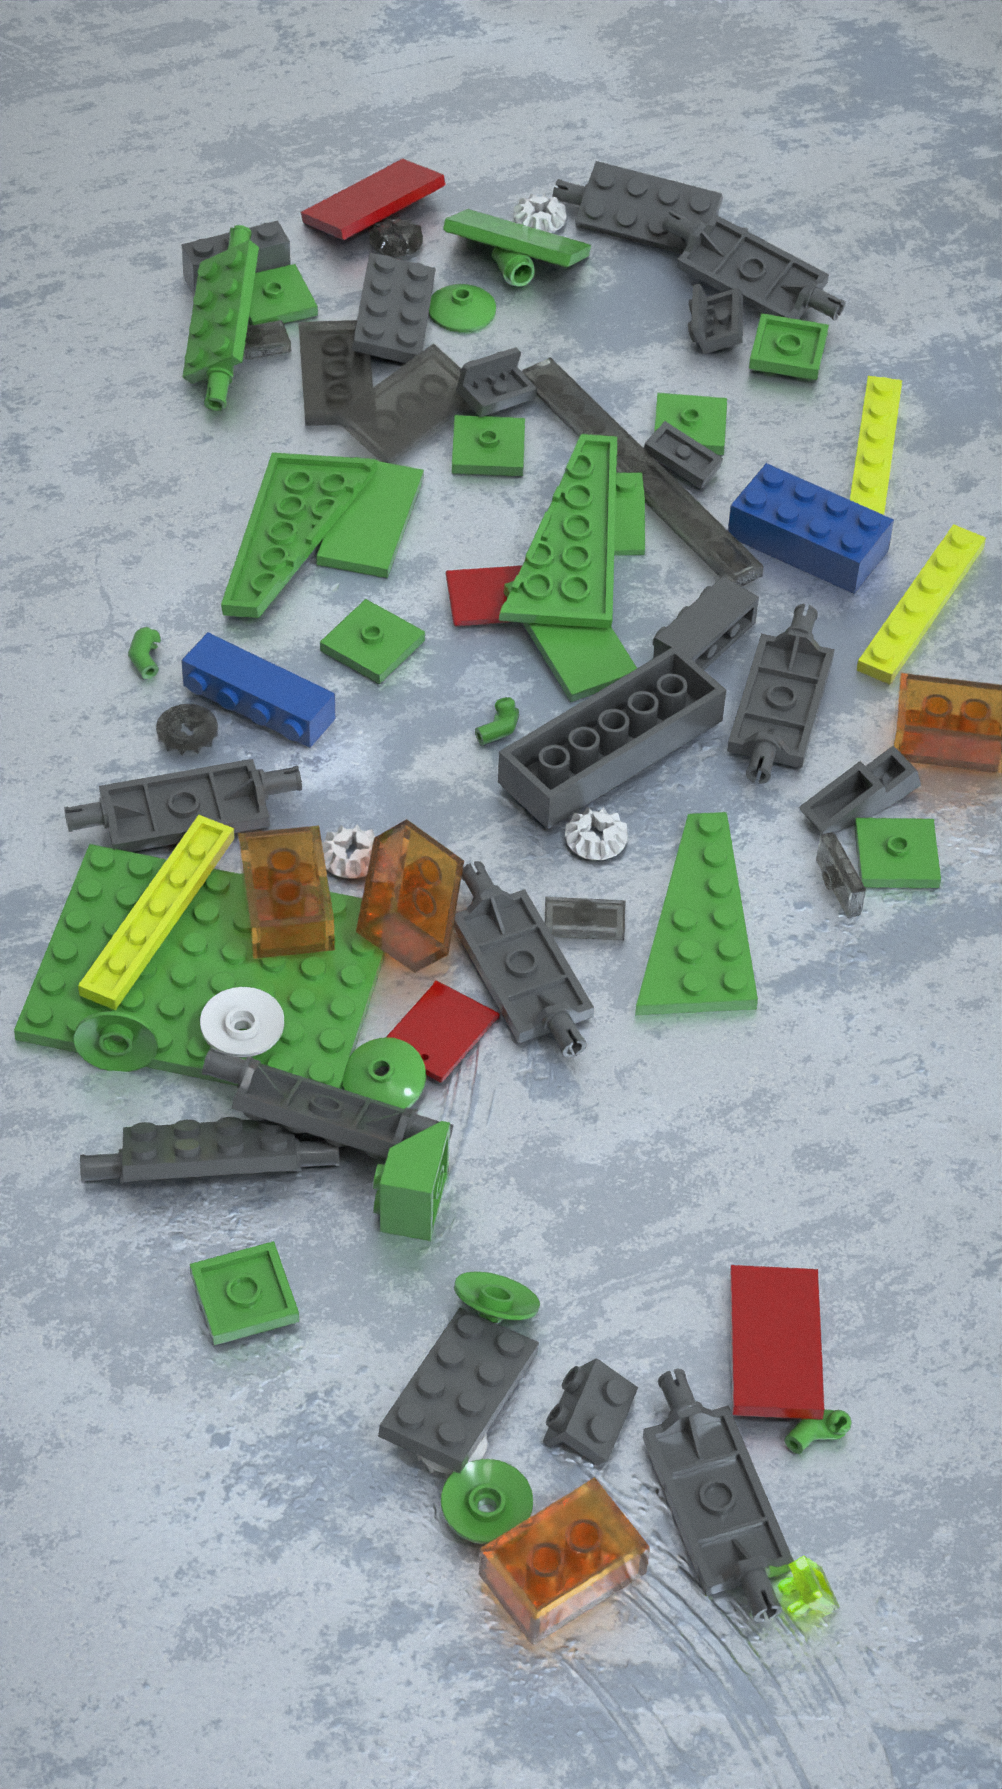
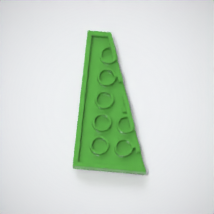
(701, 938)

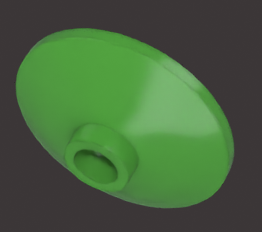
(462, 308)
(115, 1041)
(400, 1085)
(496, 1296)
(482, 1484)

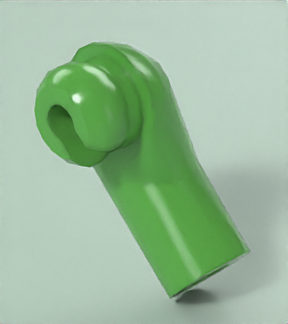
(832, 1427)

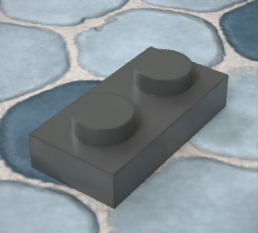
(683, 454)

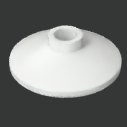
(237, 1010)

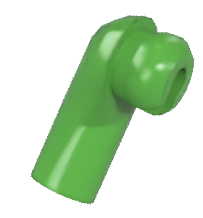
(139, 651)
(503, 723)

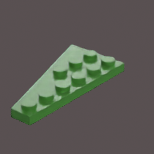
(290, 517)
(572, 555)

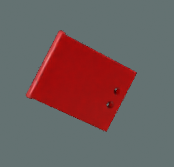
(478, 594)
(444, 1028)

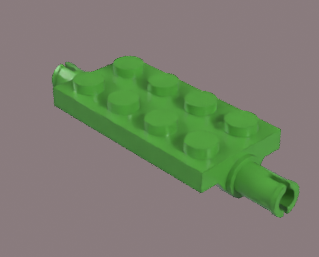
(221, 316)

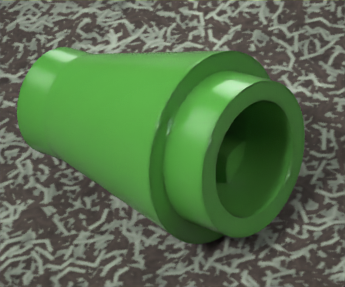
(515, 267)

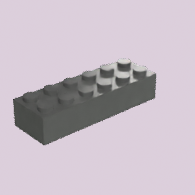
(611, 736)

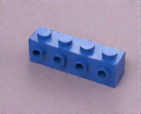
(258, 690)

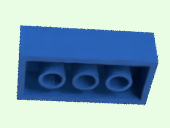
(810, 528)

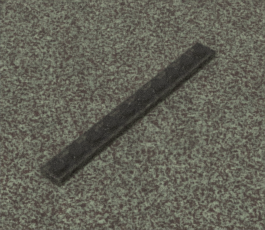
(661, 490)

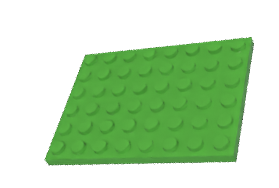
(202, 955)

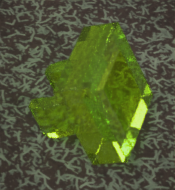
(812, 1586)

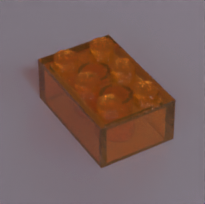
(949, 722)
(286, 892)
(410, 896)
(563, 1561)

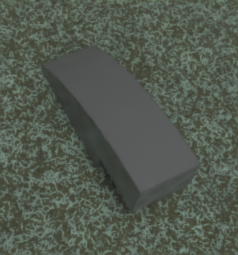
(862, 792)

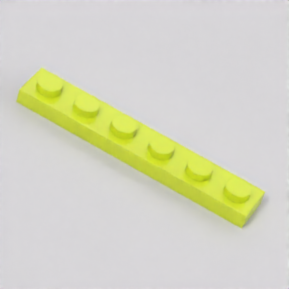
(876, 443)
(921, 604)
(156, 912)

